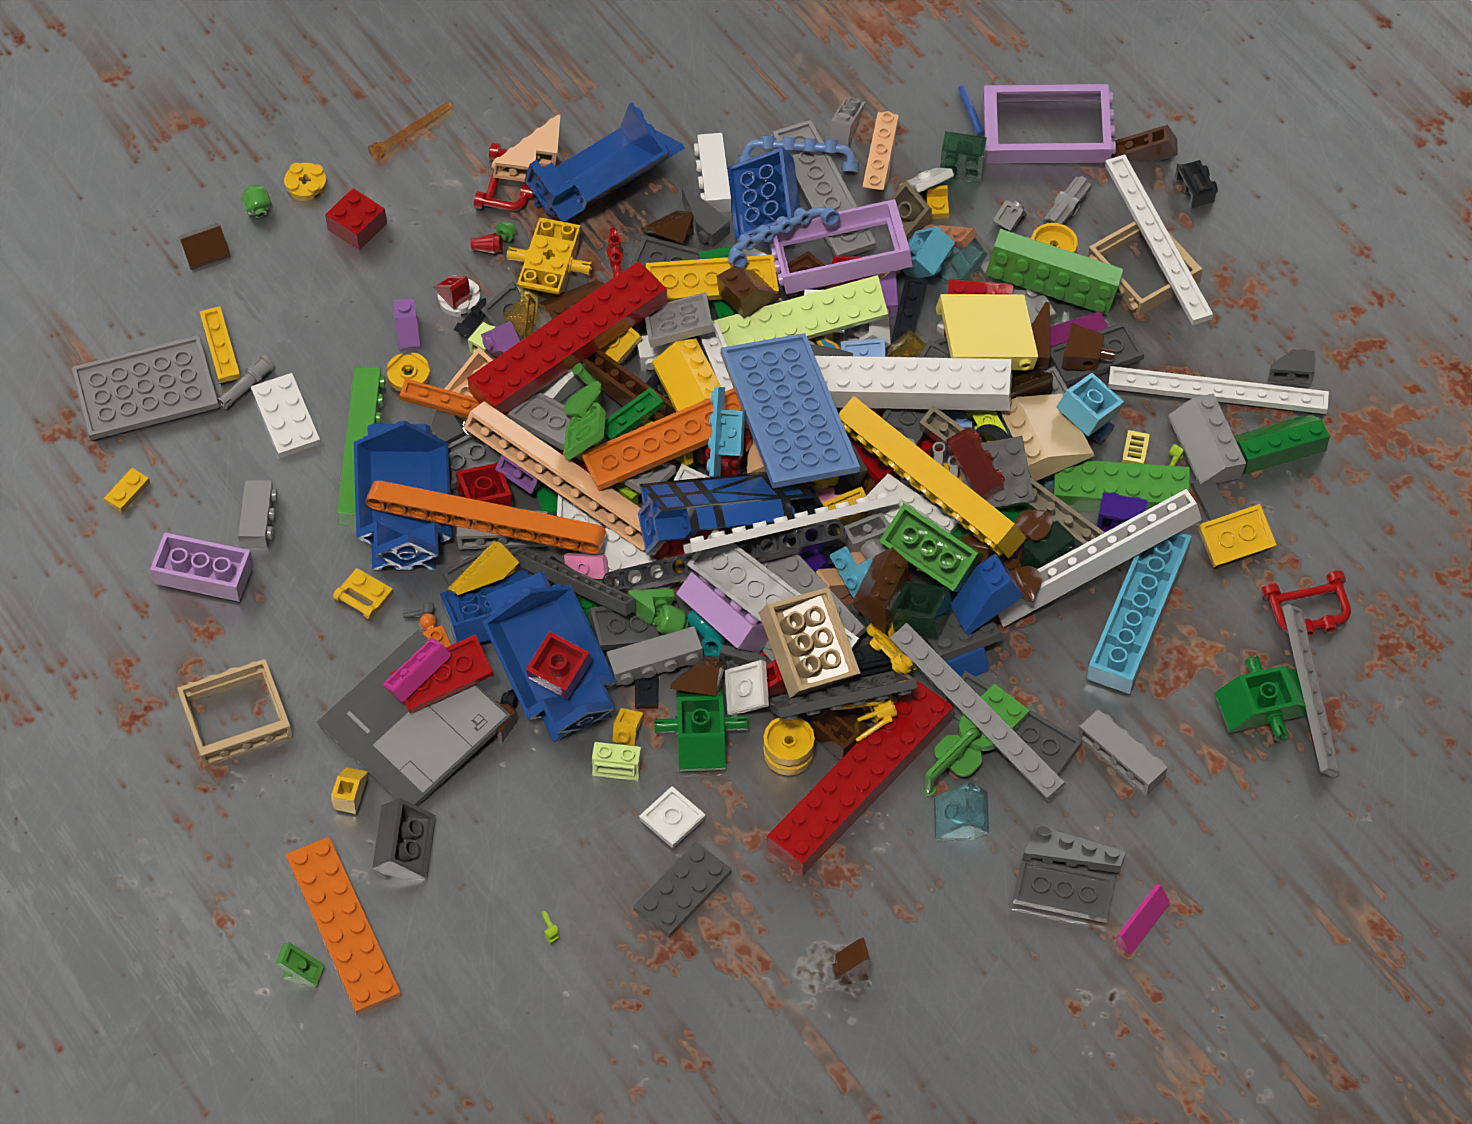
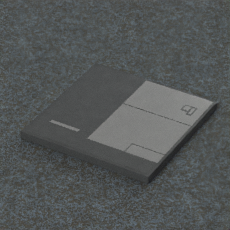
(416, 749)

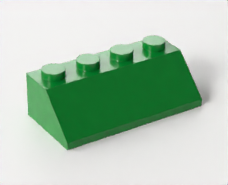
(1282, 442)

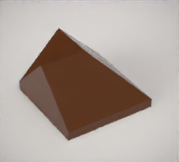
(672, 227)

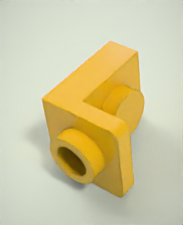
(938, 201)
(626, 726)

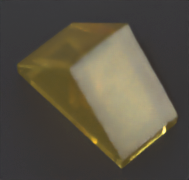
(522, 315)
(906, 346)

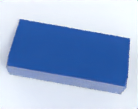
(971, 662)

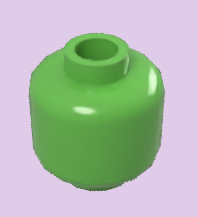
(256, 201)
(669, 619)

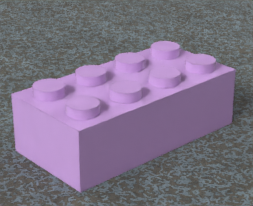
(201, 567)
(723, 613)

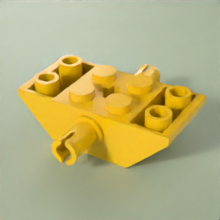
(550, 257)

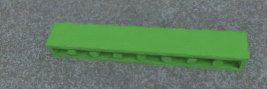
(363, 411)

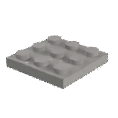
(679, 320)

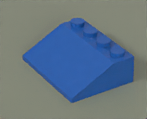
(762, 191)
(471, 608)

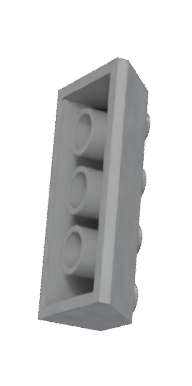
(1207, 440)

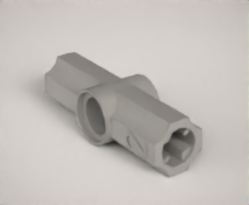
(1068, 202)

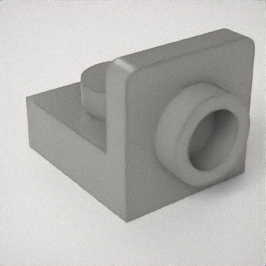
(1009, 215)

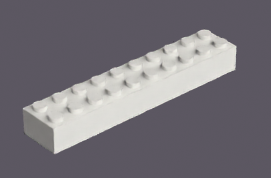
(919, 382)

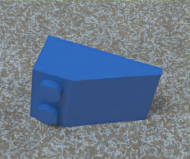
(985, 594)

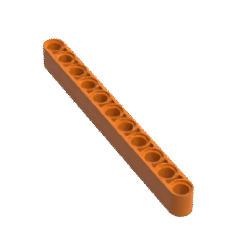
(486, 517)

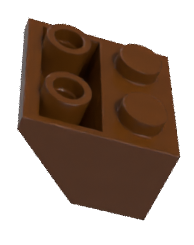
(837, 730)

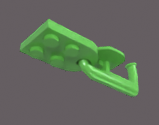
(588, 415)
(963, 751)

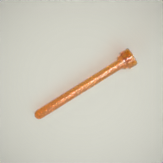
(378, 149)

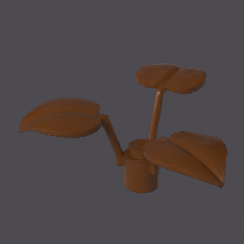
(1035, 525)

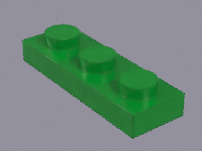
(632, 414)

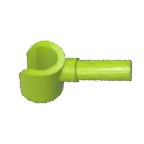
(1177, 454)
(551, 932)

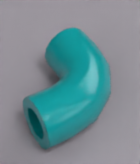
(712, 639)

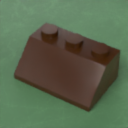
(558, 304)
(882, 587)

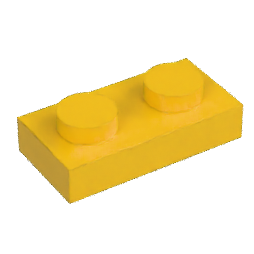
(126, 490)

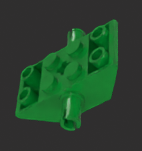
(1262, 699)
(700, 730)

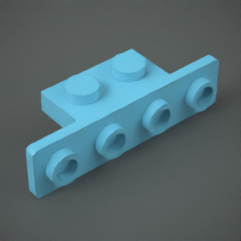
(727, 432)
(849, 571)

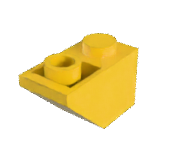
(349, 790)

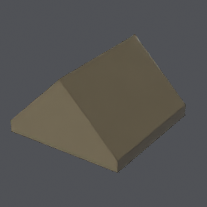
(912, 209)

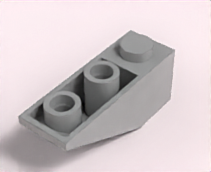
(845, 121)

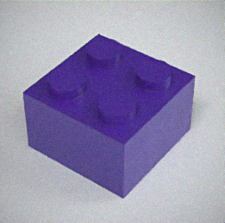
(1118, 509)

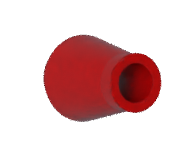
(489, 243)

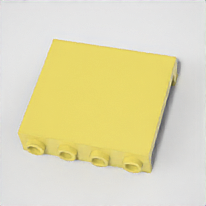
(989, 328)

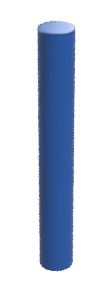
(971, 110)

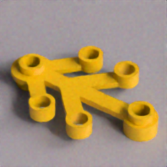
(900, 662)

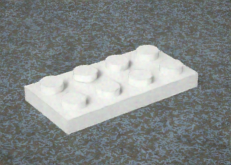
(285, 415)
(908, 496)
(624, 554)

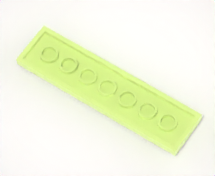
(809, 314)

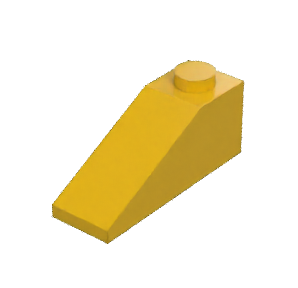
(489, 567)

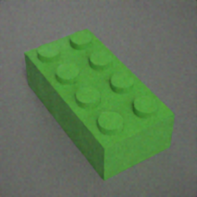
(931, 547)

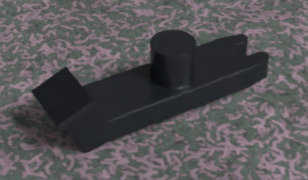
(472, 319)

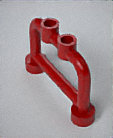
(487, 198)
(615, 252)
(1328, 622)

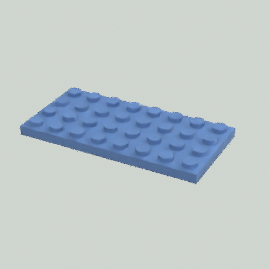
(789, 410)

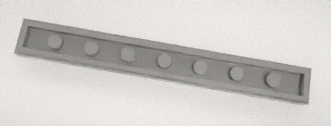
(1311, 690)

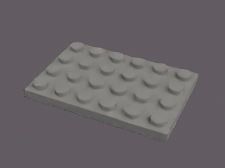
(144, 387)

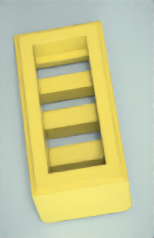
(1138, 435)

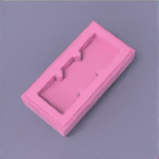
(588, 564)

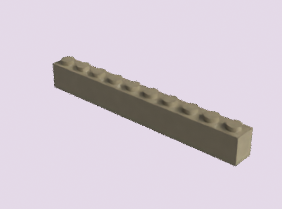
(942, 427)

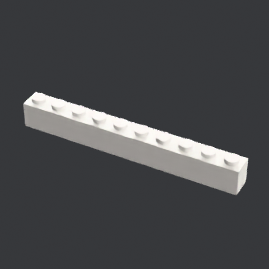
(1108, 551)

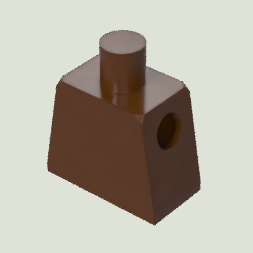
(1085, 349)

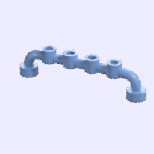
(809, 144)
(782, 224)

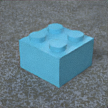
(928, 251)
(1090, 404)

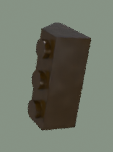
(1031, 384)

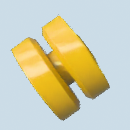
(1056, 235)
(788, 746)

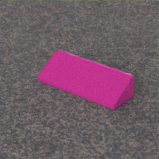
(417, 669)
(1143, 919)

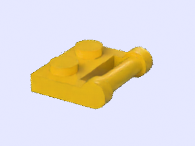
(367, 589)

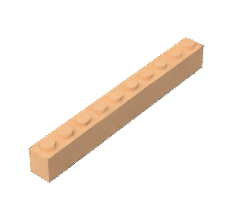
(555, 471)

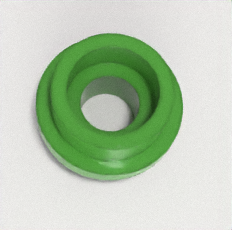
(507, 230)

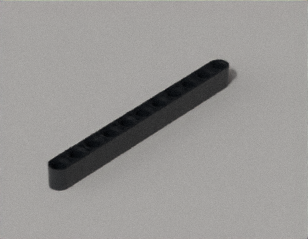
(756, 544)

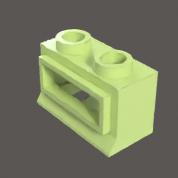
(617, 757)

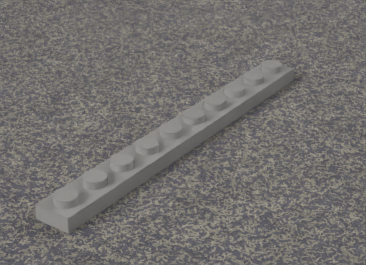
(977, 711)

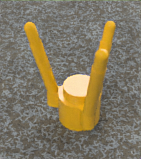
(884, 710)

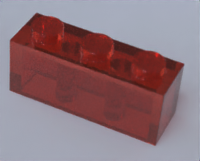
(975, 463)

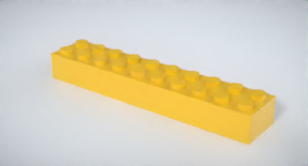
(931, 478)

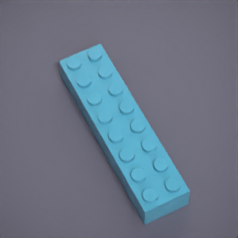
(1137, 613)

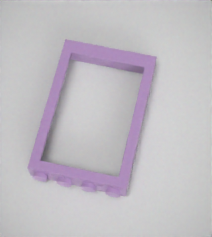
(1047, 152)
(849, 221)

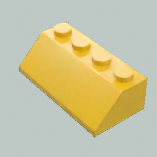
(685, 374)

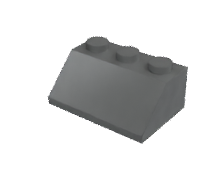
(403, 840)

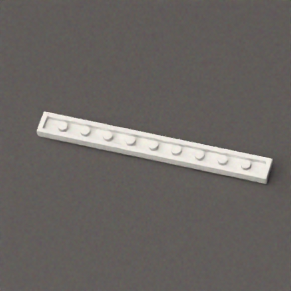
(1159, 240)
(1224, 390)
(782, 523)

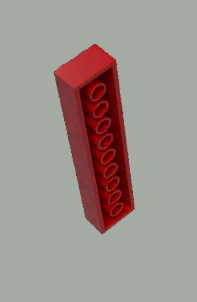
(568, 339)
(858, 780)

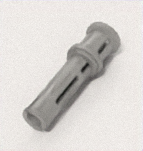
(253, 375)

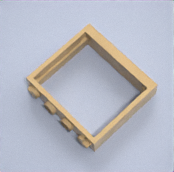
(1134, 301)
(246, 741)

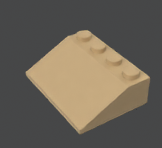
(1047, 434)
(808, 642)

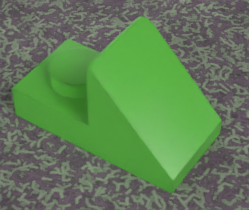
(649, 600)
(299, 965)

